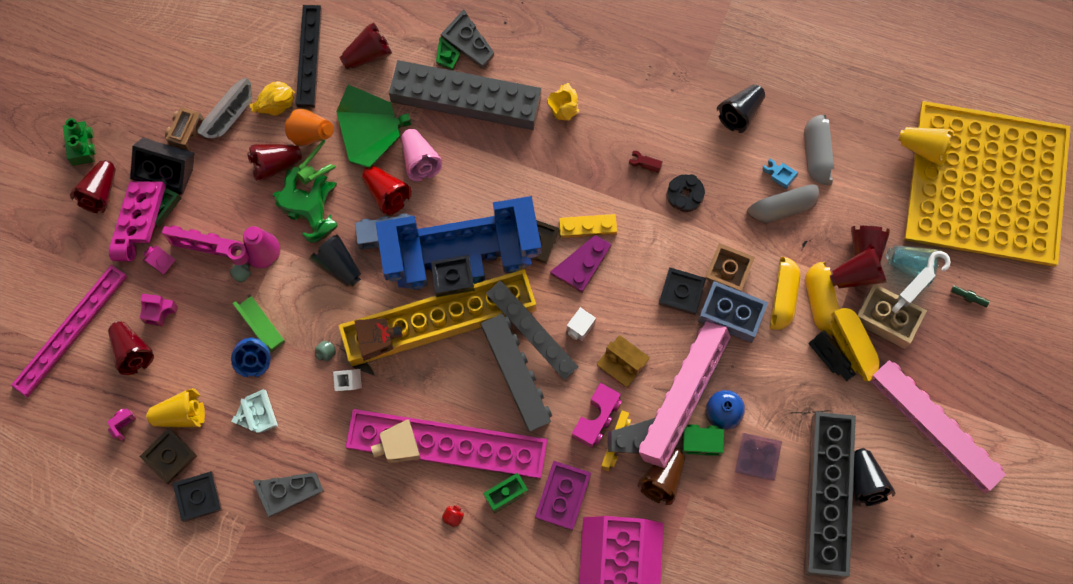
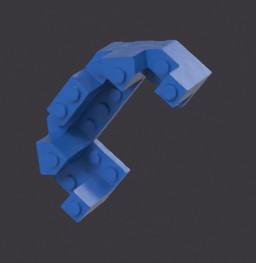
(507, 234)

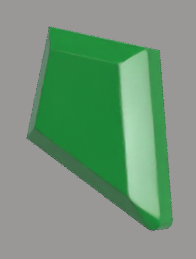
(446, 54)

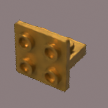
(623, 361)

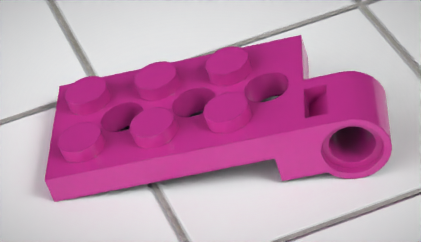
(122, 243)
(206, 243)

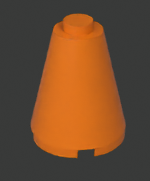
(307, 127)

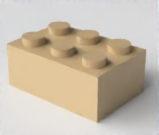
(881, 320)

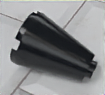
(740, 109)
(337, 261)
(869, 480)

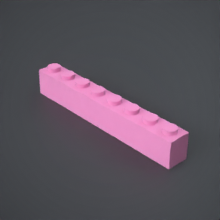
(684, 394)
(937, 427)

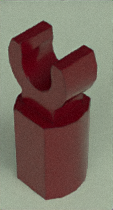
(646, 162)

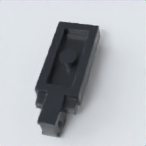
(832, 355)

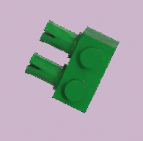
(78, 142)

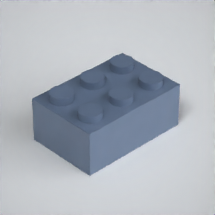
(734, 310)

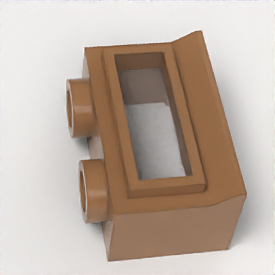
(183, 128)

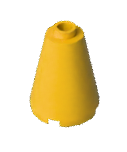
(928, 142)
(178, 411)

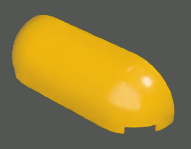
(785, 294)
(821, 295)
(854, 342)

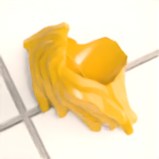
(274, 99)
(563, 102)

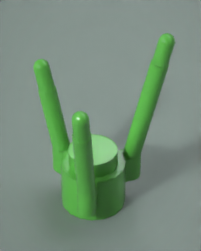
(308, 174)

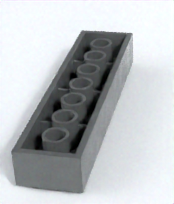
(465, 95)
(830, 495)

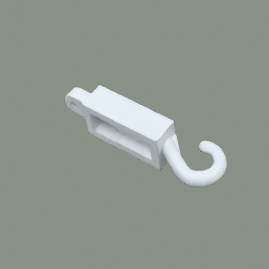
(921, 281)

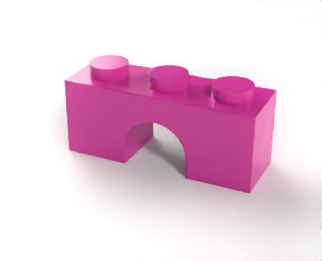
(590, 431)

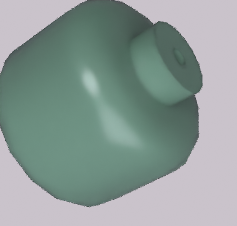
(240, 272)
(325, 351)

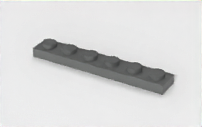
(532, 330)

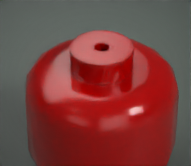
(453, 515)

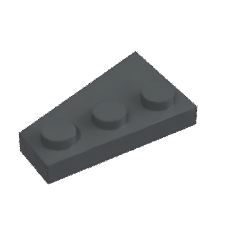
(467, 39)
(628, 438)
(285, 492)

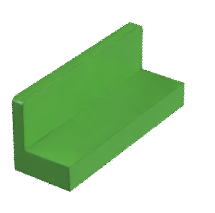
(259, 323)

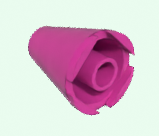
(261, 247)

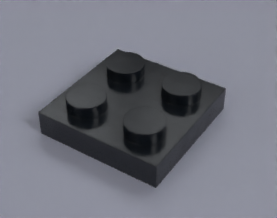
(452, 276)
(682, 291)
(197, 496)

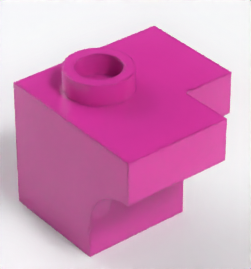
(156, 309)

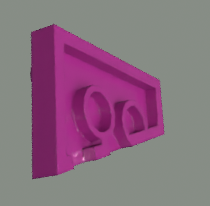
(582, 264)

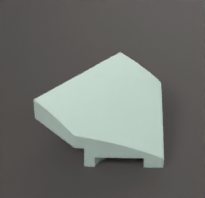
(256, 413)

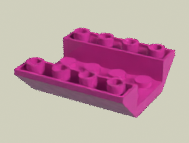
(621, 551)

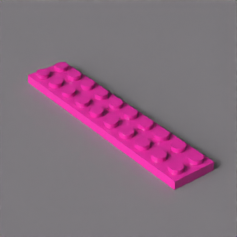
(455, 444)

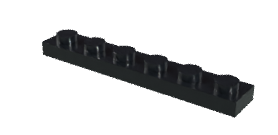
(308, 56)

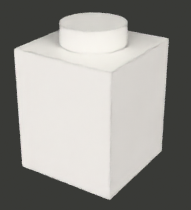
(580, 324)
(347, 380)

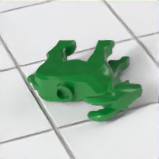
(307, 205)

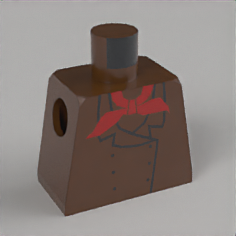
(375, 337)

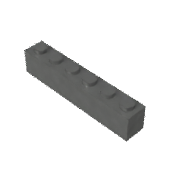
(515, 372)

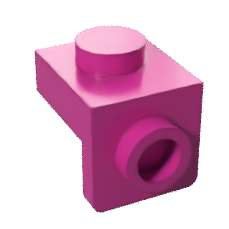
(158, 259)
(120, 419)

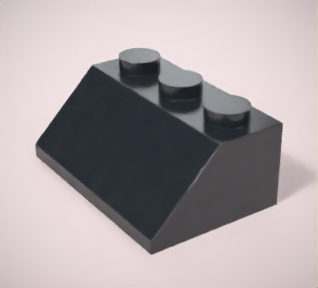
(161, 163)

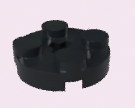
(690, 183)

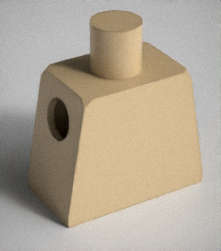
(397, 444)

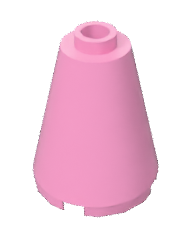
(419, 156)

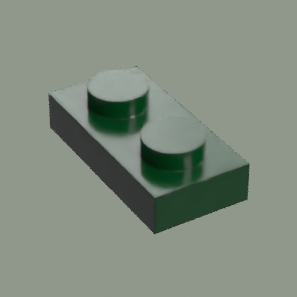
(168, 203)

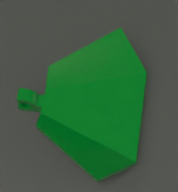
(368, 126)

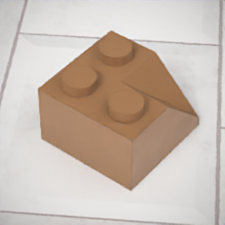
(729, 267)

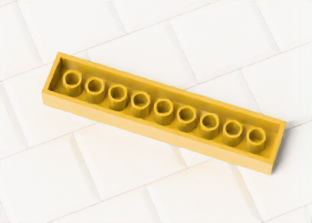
(440, 316)

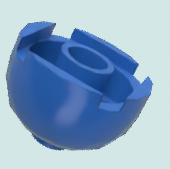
(250, 357)
(723, 417)

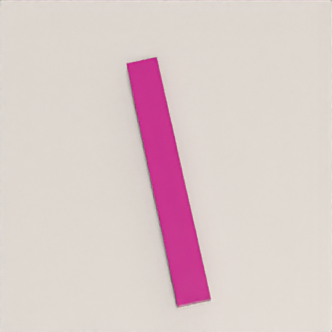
(69, 331)

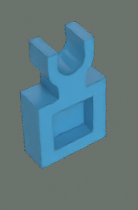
(781, 174)

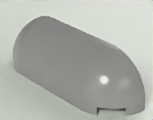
(227, 110)
(819, 149)
(785, 204)

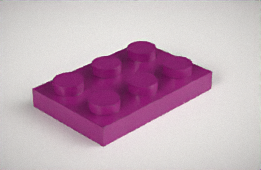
(563, 495)

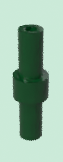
(970, 296)

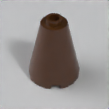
(662, 483)

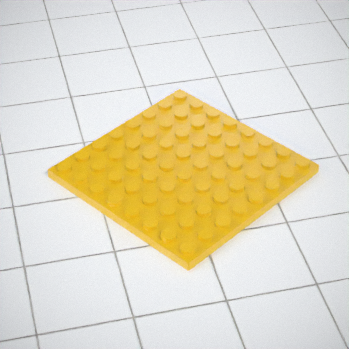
(996, 188)

